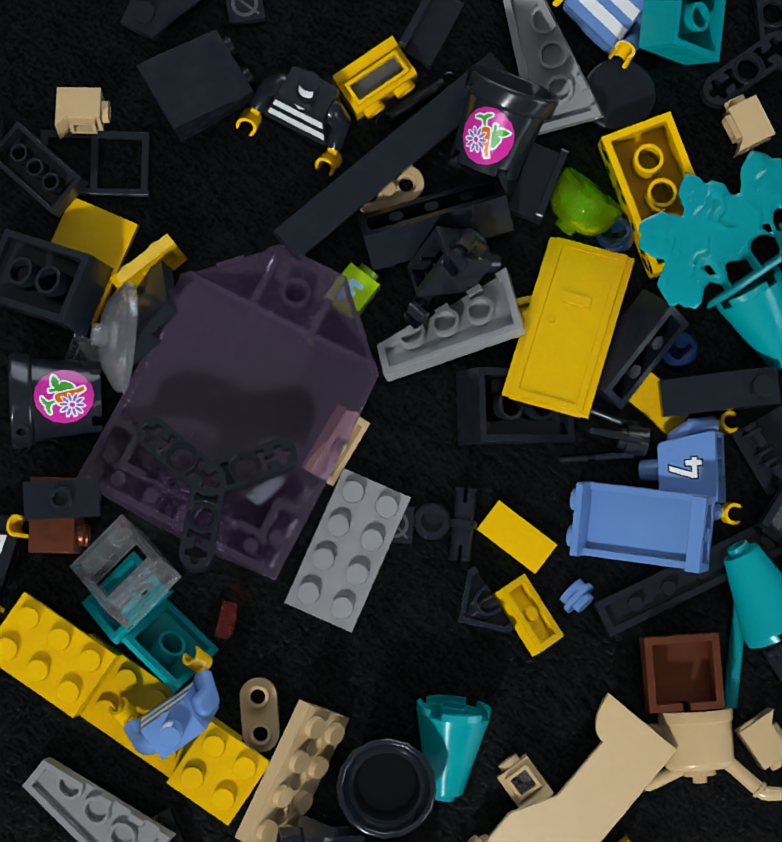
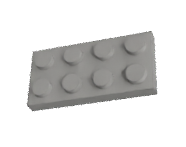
(347, 550)

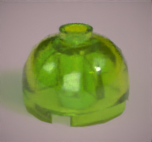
(582, 205)

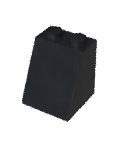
(198, 83)

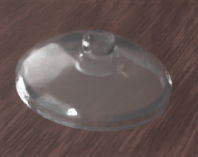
(117, 336)

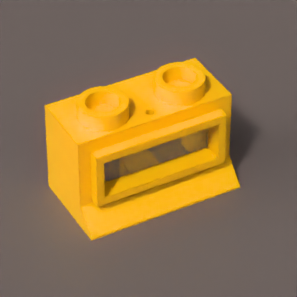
(375, 79)

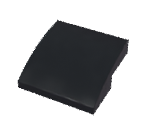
(154, 307)

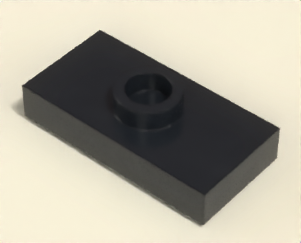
(62, 499)

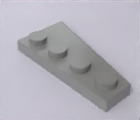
(548, 61)
(469, 325)
(89, 810)

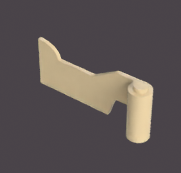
(600, 787)

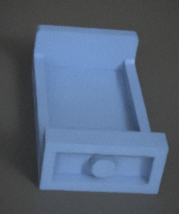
(641, 525)

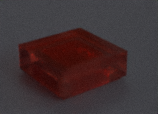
(227, 619)

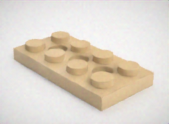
(293, 772)

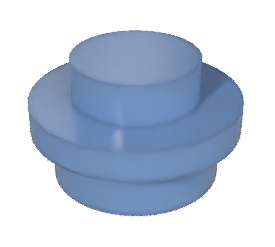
(577, 596)

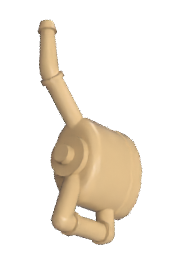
(703, 747)

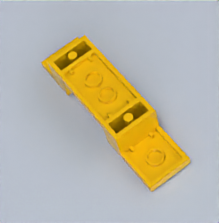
(89, 675)

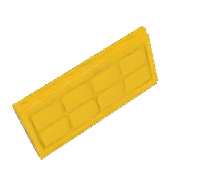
(568, 327)

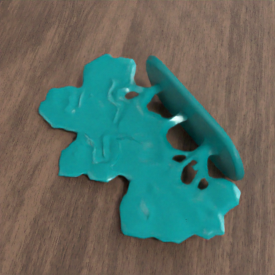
(715, 231)

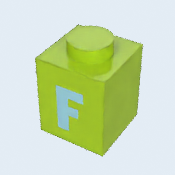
(362, 285)

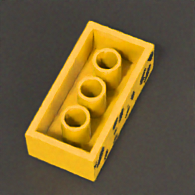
(646, 173)

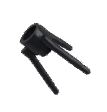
(630, 438)

